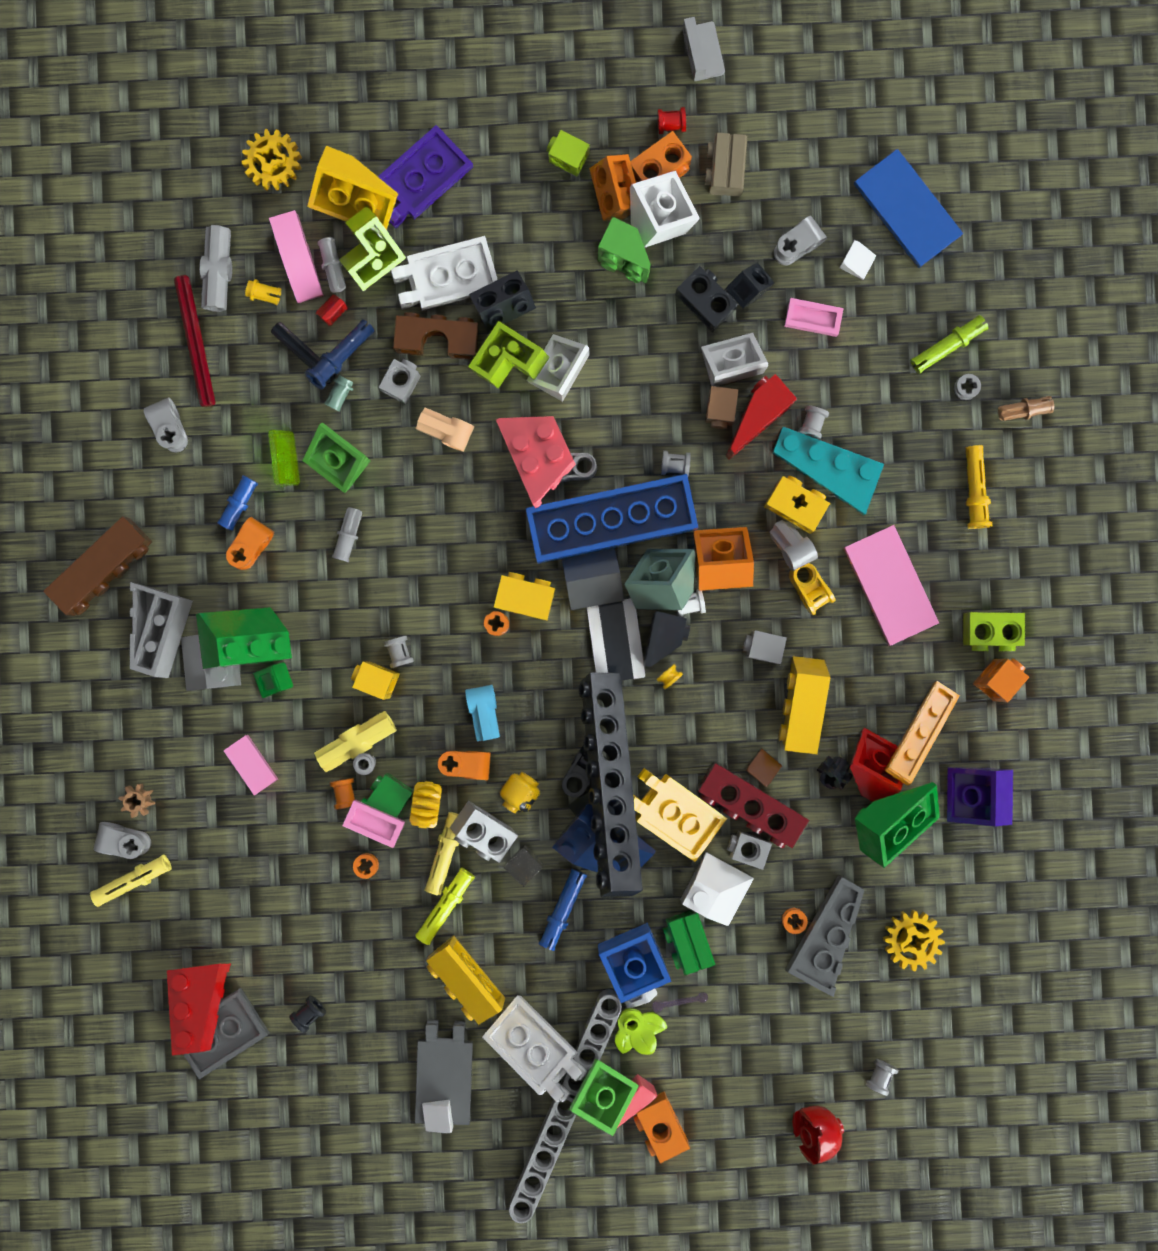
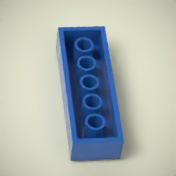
(612, 518)

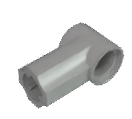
(795, 549)

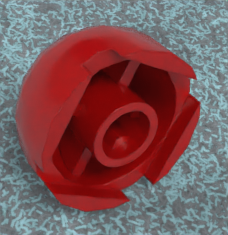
(819, 1133)

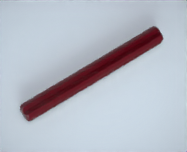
(194, 341)

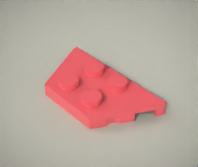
(537, 453)

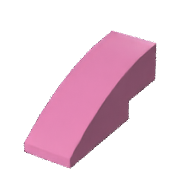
(296, 256)

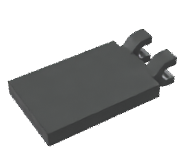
(445, 1071)

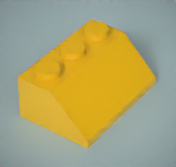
(465, 981)

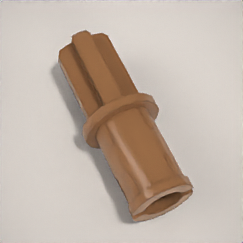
(1026, 408)

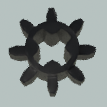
(834, 772)

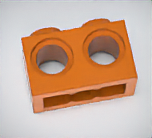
(655, 159)
(612, 185)
(1001, 679)

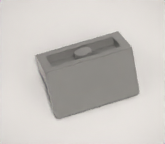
(703, 49)

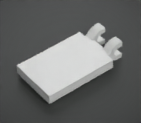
(445, 274)
(534, 1049)

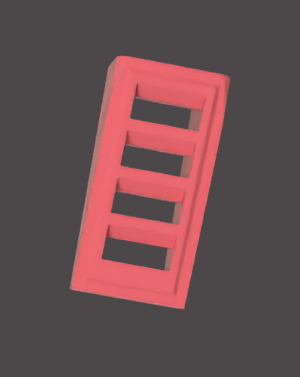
(644, 1095)

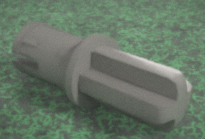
(331, 264)
(347, 534)

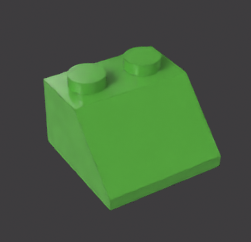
(603, 1097)

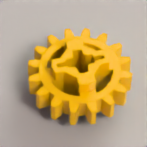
(265, 149)
(903, 944)

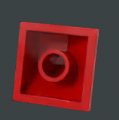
(868, 766)

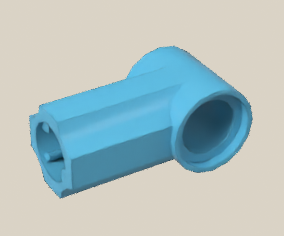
(482, 705)

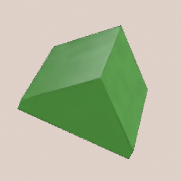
(335, 458)

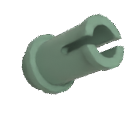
(339, 393)

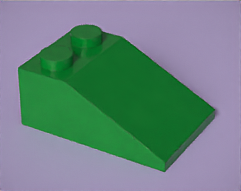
(896, 822)

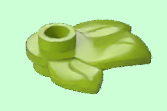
(641, 1034)

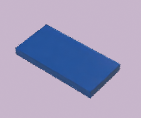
(908, 208)

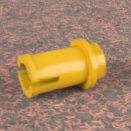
(261, 292)

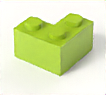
(374, 254)
(506, 350)

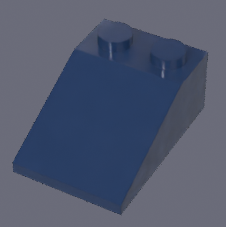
(578, 842)

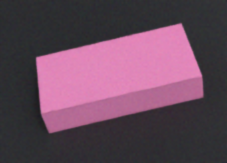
(813, 317)
(250, 764)
(373, 823)

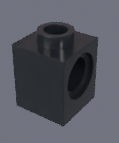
(750, 285)

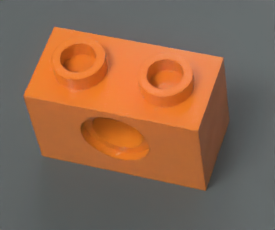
(672, 1140)

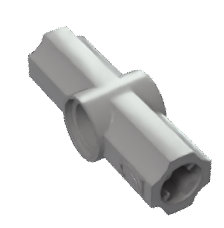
(216, 268)

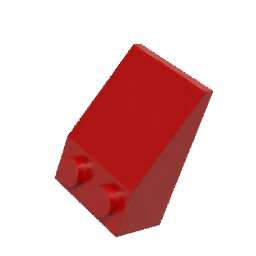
(767, 404)

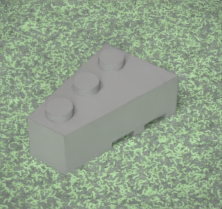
(157, 629)

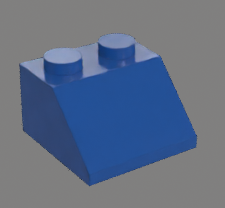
(633, 963)

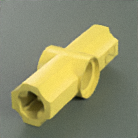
(355, 741)

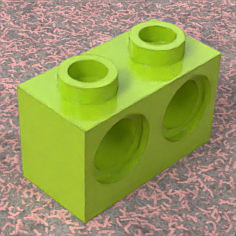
(993, 627)

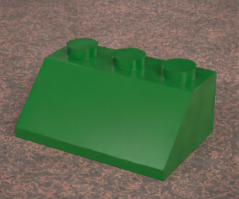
(242, 637)

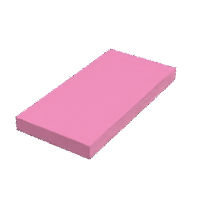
(891, 585)

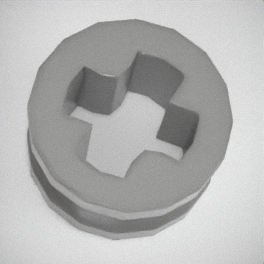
(972, 380)

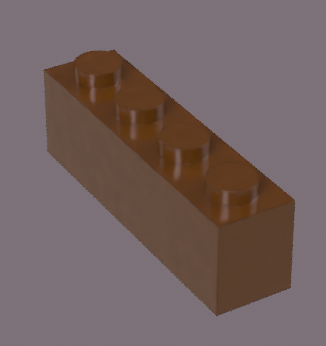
(98, 567)

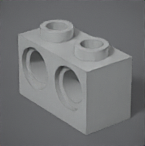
(486, 828)

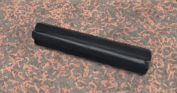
(295, 345)

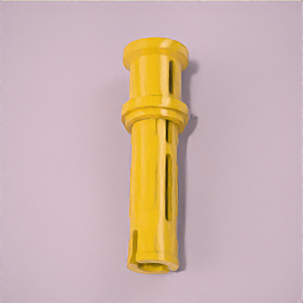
(977, 500)

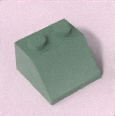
(662, 579)

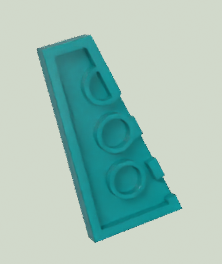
(831, 467)

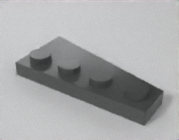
(824, 943)

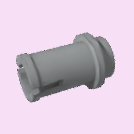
(358, 766)

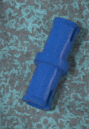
(237, 503)

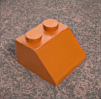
(723, 558)

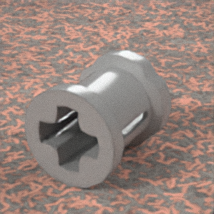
(813, 421)
(675, 463)
(398, 651)
(881, 1077)

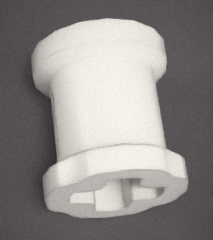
(694, 604)

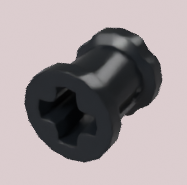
(307, 1014)

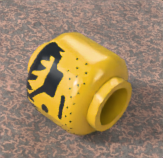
(520, 792)

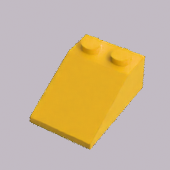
(347, 186)

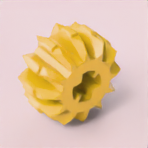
(425, 804)

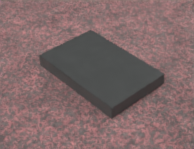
(235, 1031)

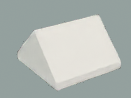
(734, 359)
(562, 367)

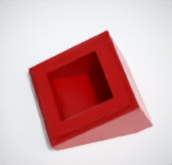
(331, 310)

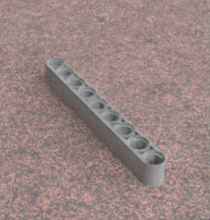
(563, 1118)

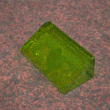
(284, 458)

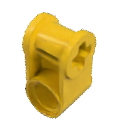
(812, 589)

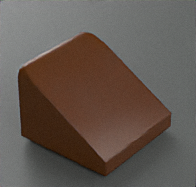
(763, 767)

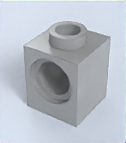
(403, 392)
(765, 647)
(757, 858)

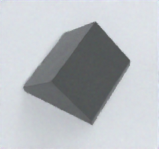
(593, 579)

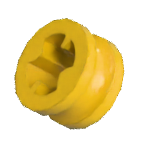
(669, 676)

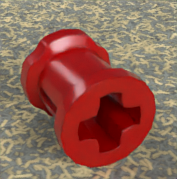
(671, 120)

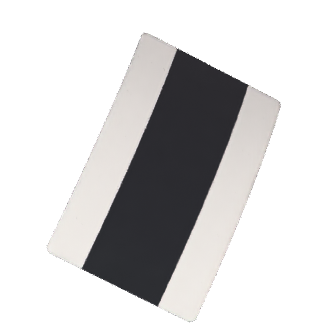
(616, 639)

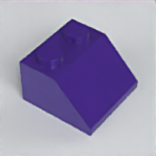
(980, 796)

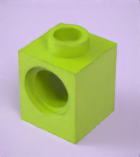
(568, 152)

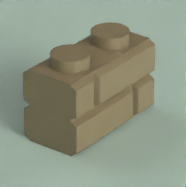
(727, 164)

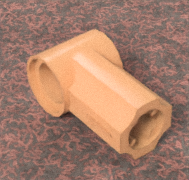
(450, 431)

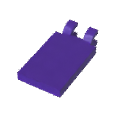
(424, 174)

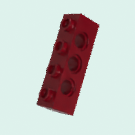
(791, 823)

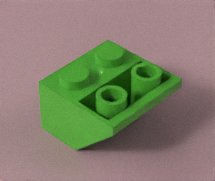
(624, 251)

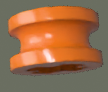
(368, 856)
(800, 915)

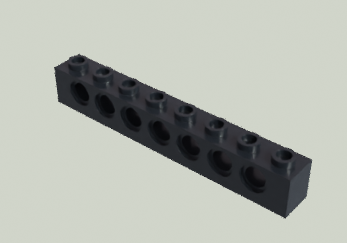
(617, 770)

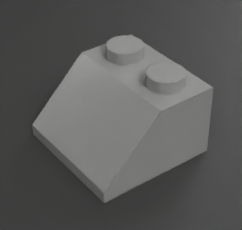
(200, 678)

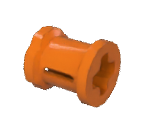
(492, 616)
(343, 793)

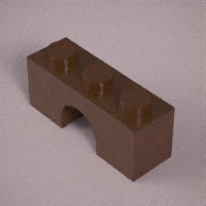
(413, 332)

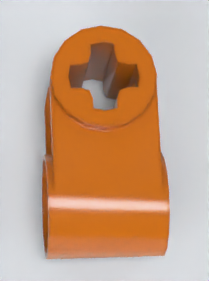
(251, 542)
(470, 764)

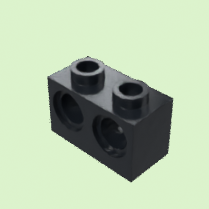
(502, 300)
(701, 303)

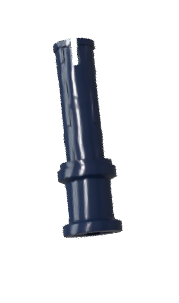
(331, 362)

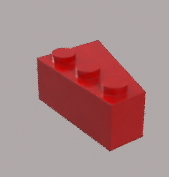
(194, 1006)

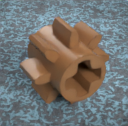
(131, 805)

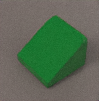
(273, 679)

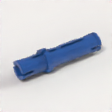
(562, 910)

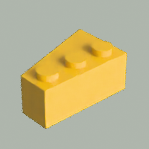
(804, 705)

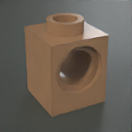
(721, 407)

